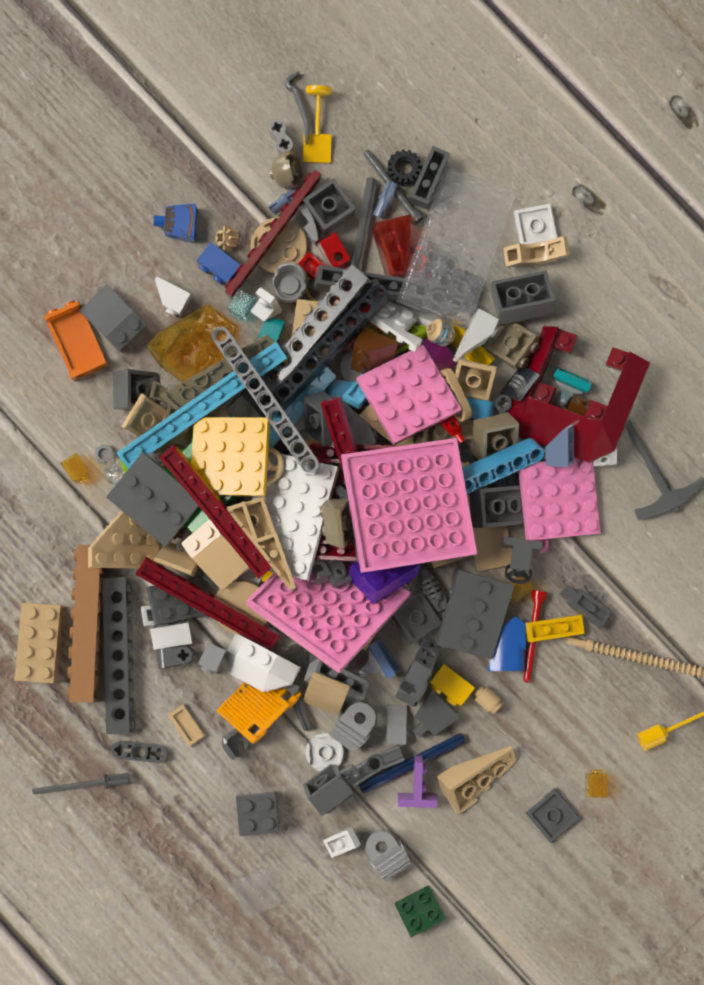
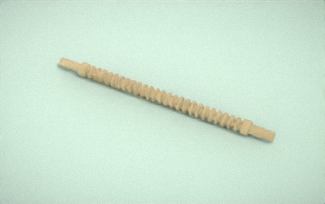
(589, 645)

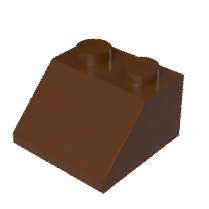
(372, 351)

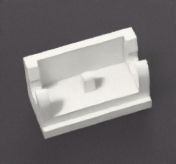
(171, 634)

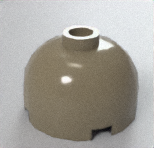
(286, 170)

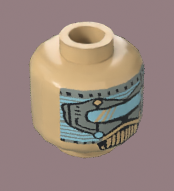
(440, 332)

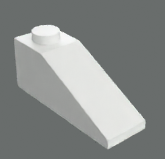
(480, 329)

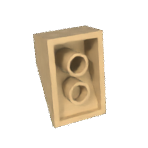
(215, 555)
(177, 560)

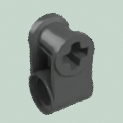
(171, 656)

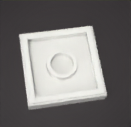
(535, 224)

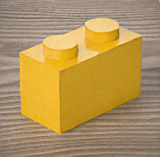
(451, 685)

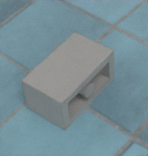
(212, 658)

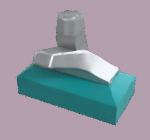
(570, 384)

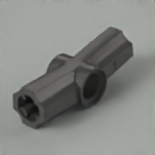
(386, 757)

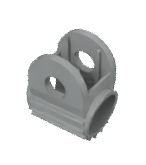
(351, 733)
(389, 861)

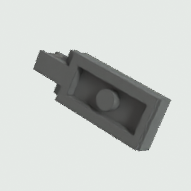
(586, 606)

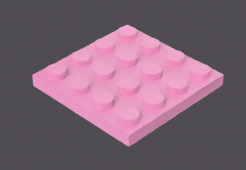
(408, 394)
(559, 500)

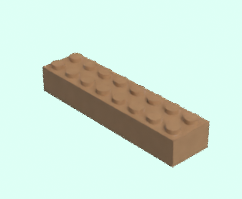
(85, 630)

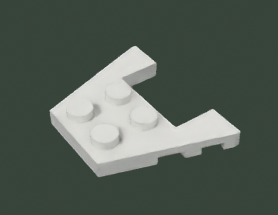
(399, 320)

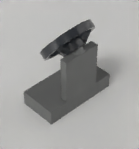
(520, 557)

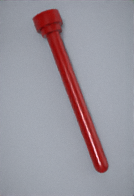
(538, 599)

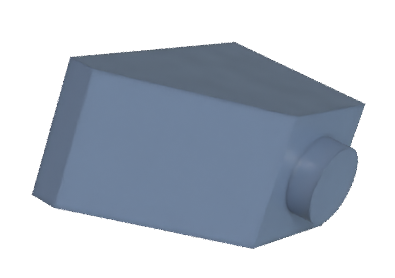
(561, 449)

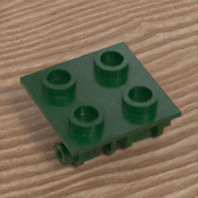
(419, 911)

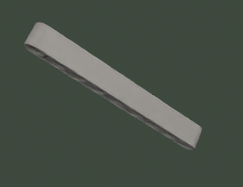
(259, 393)

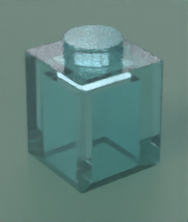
(240, 305)

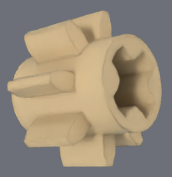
(227, 238)

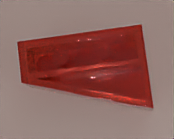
(393, 244)

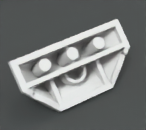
(259, 666)

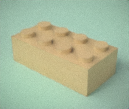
(39, 643)

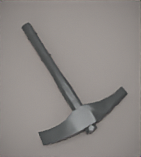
(670, 498)

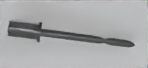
(107, 781)

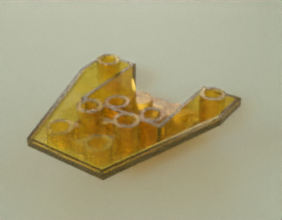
(188, 344)

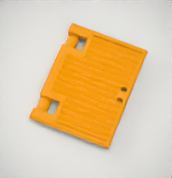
(252, 706)

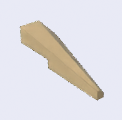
(258, 526)

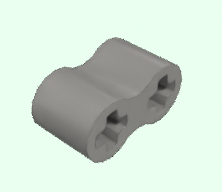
(280, 137)

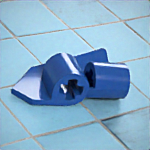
(510, 648)

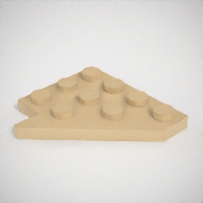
(122, 545)

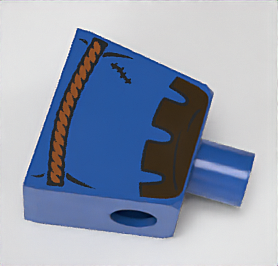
(179, 222)

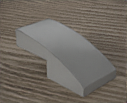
(310, 229)
(396, 724)

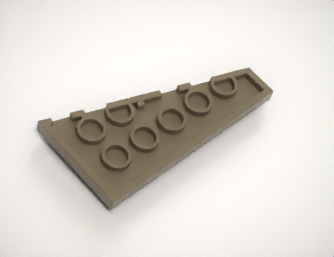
(197, 384)

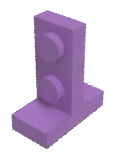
(419, 797)

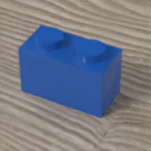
(218, 264)

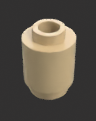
(488, 699)

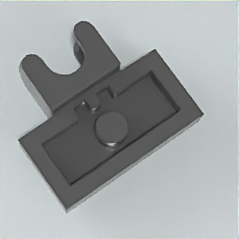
(332, 571)

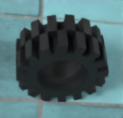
(404, 178)

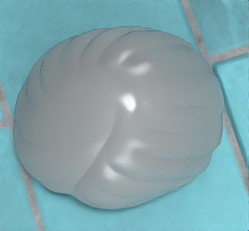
(290, 282)

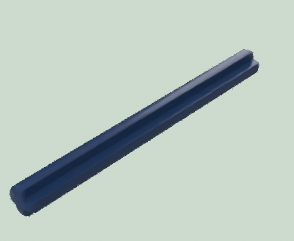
(408, 765)

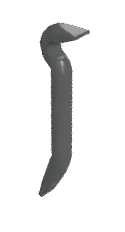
(300, 103)

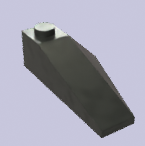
(246, 407)

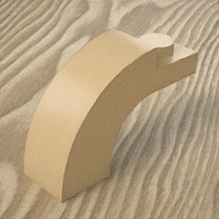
(536, 254)

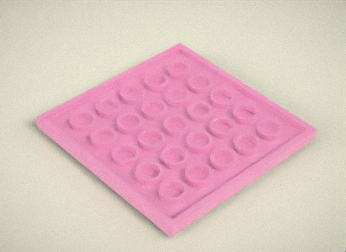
(408, 505)
(324, 618)

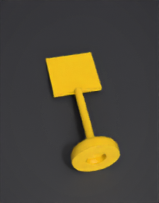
(319, 145)

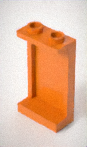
(75, 340)

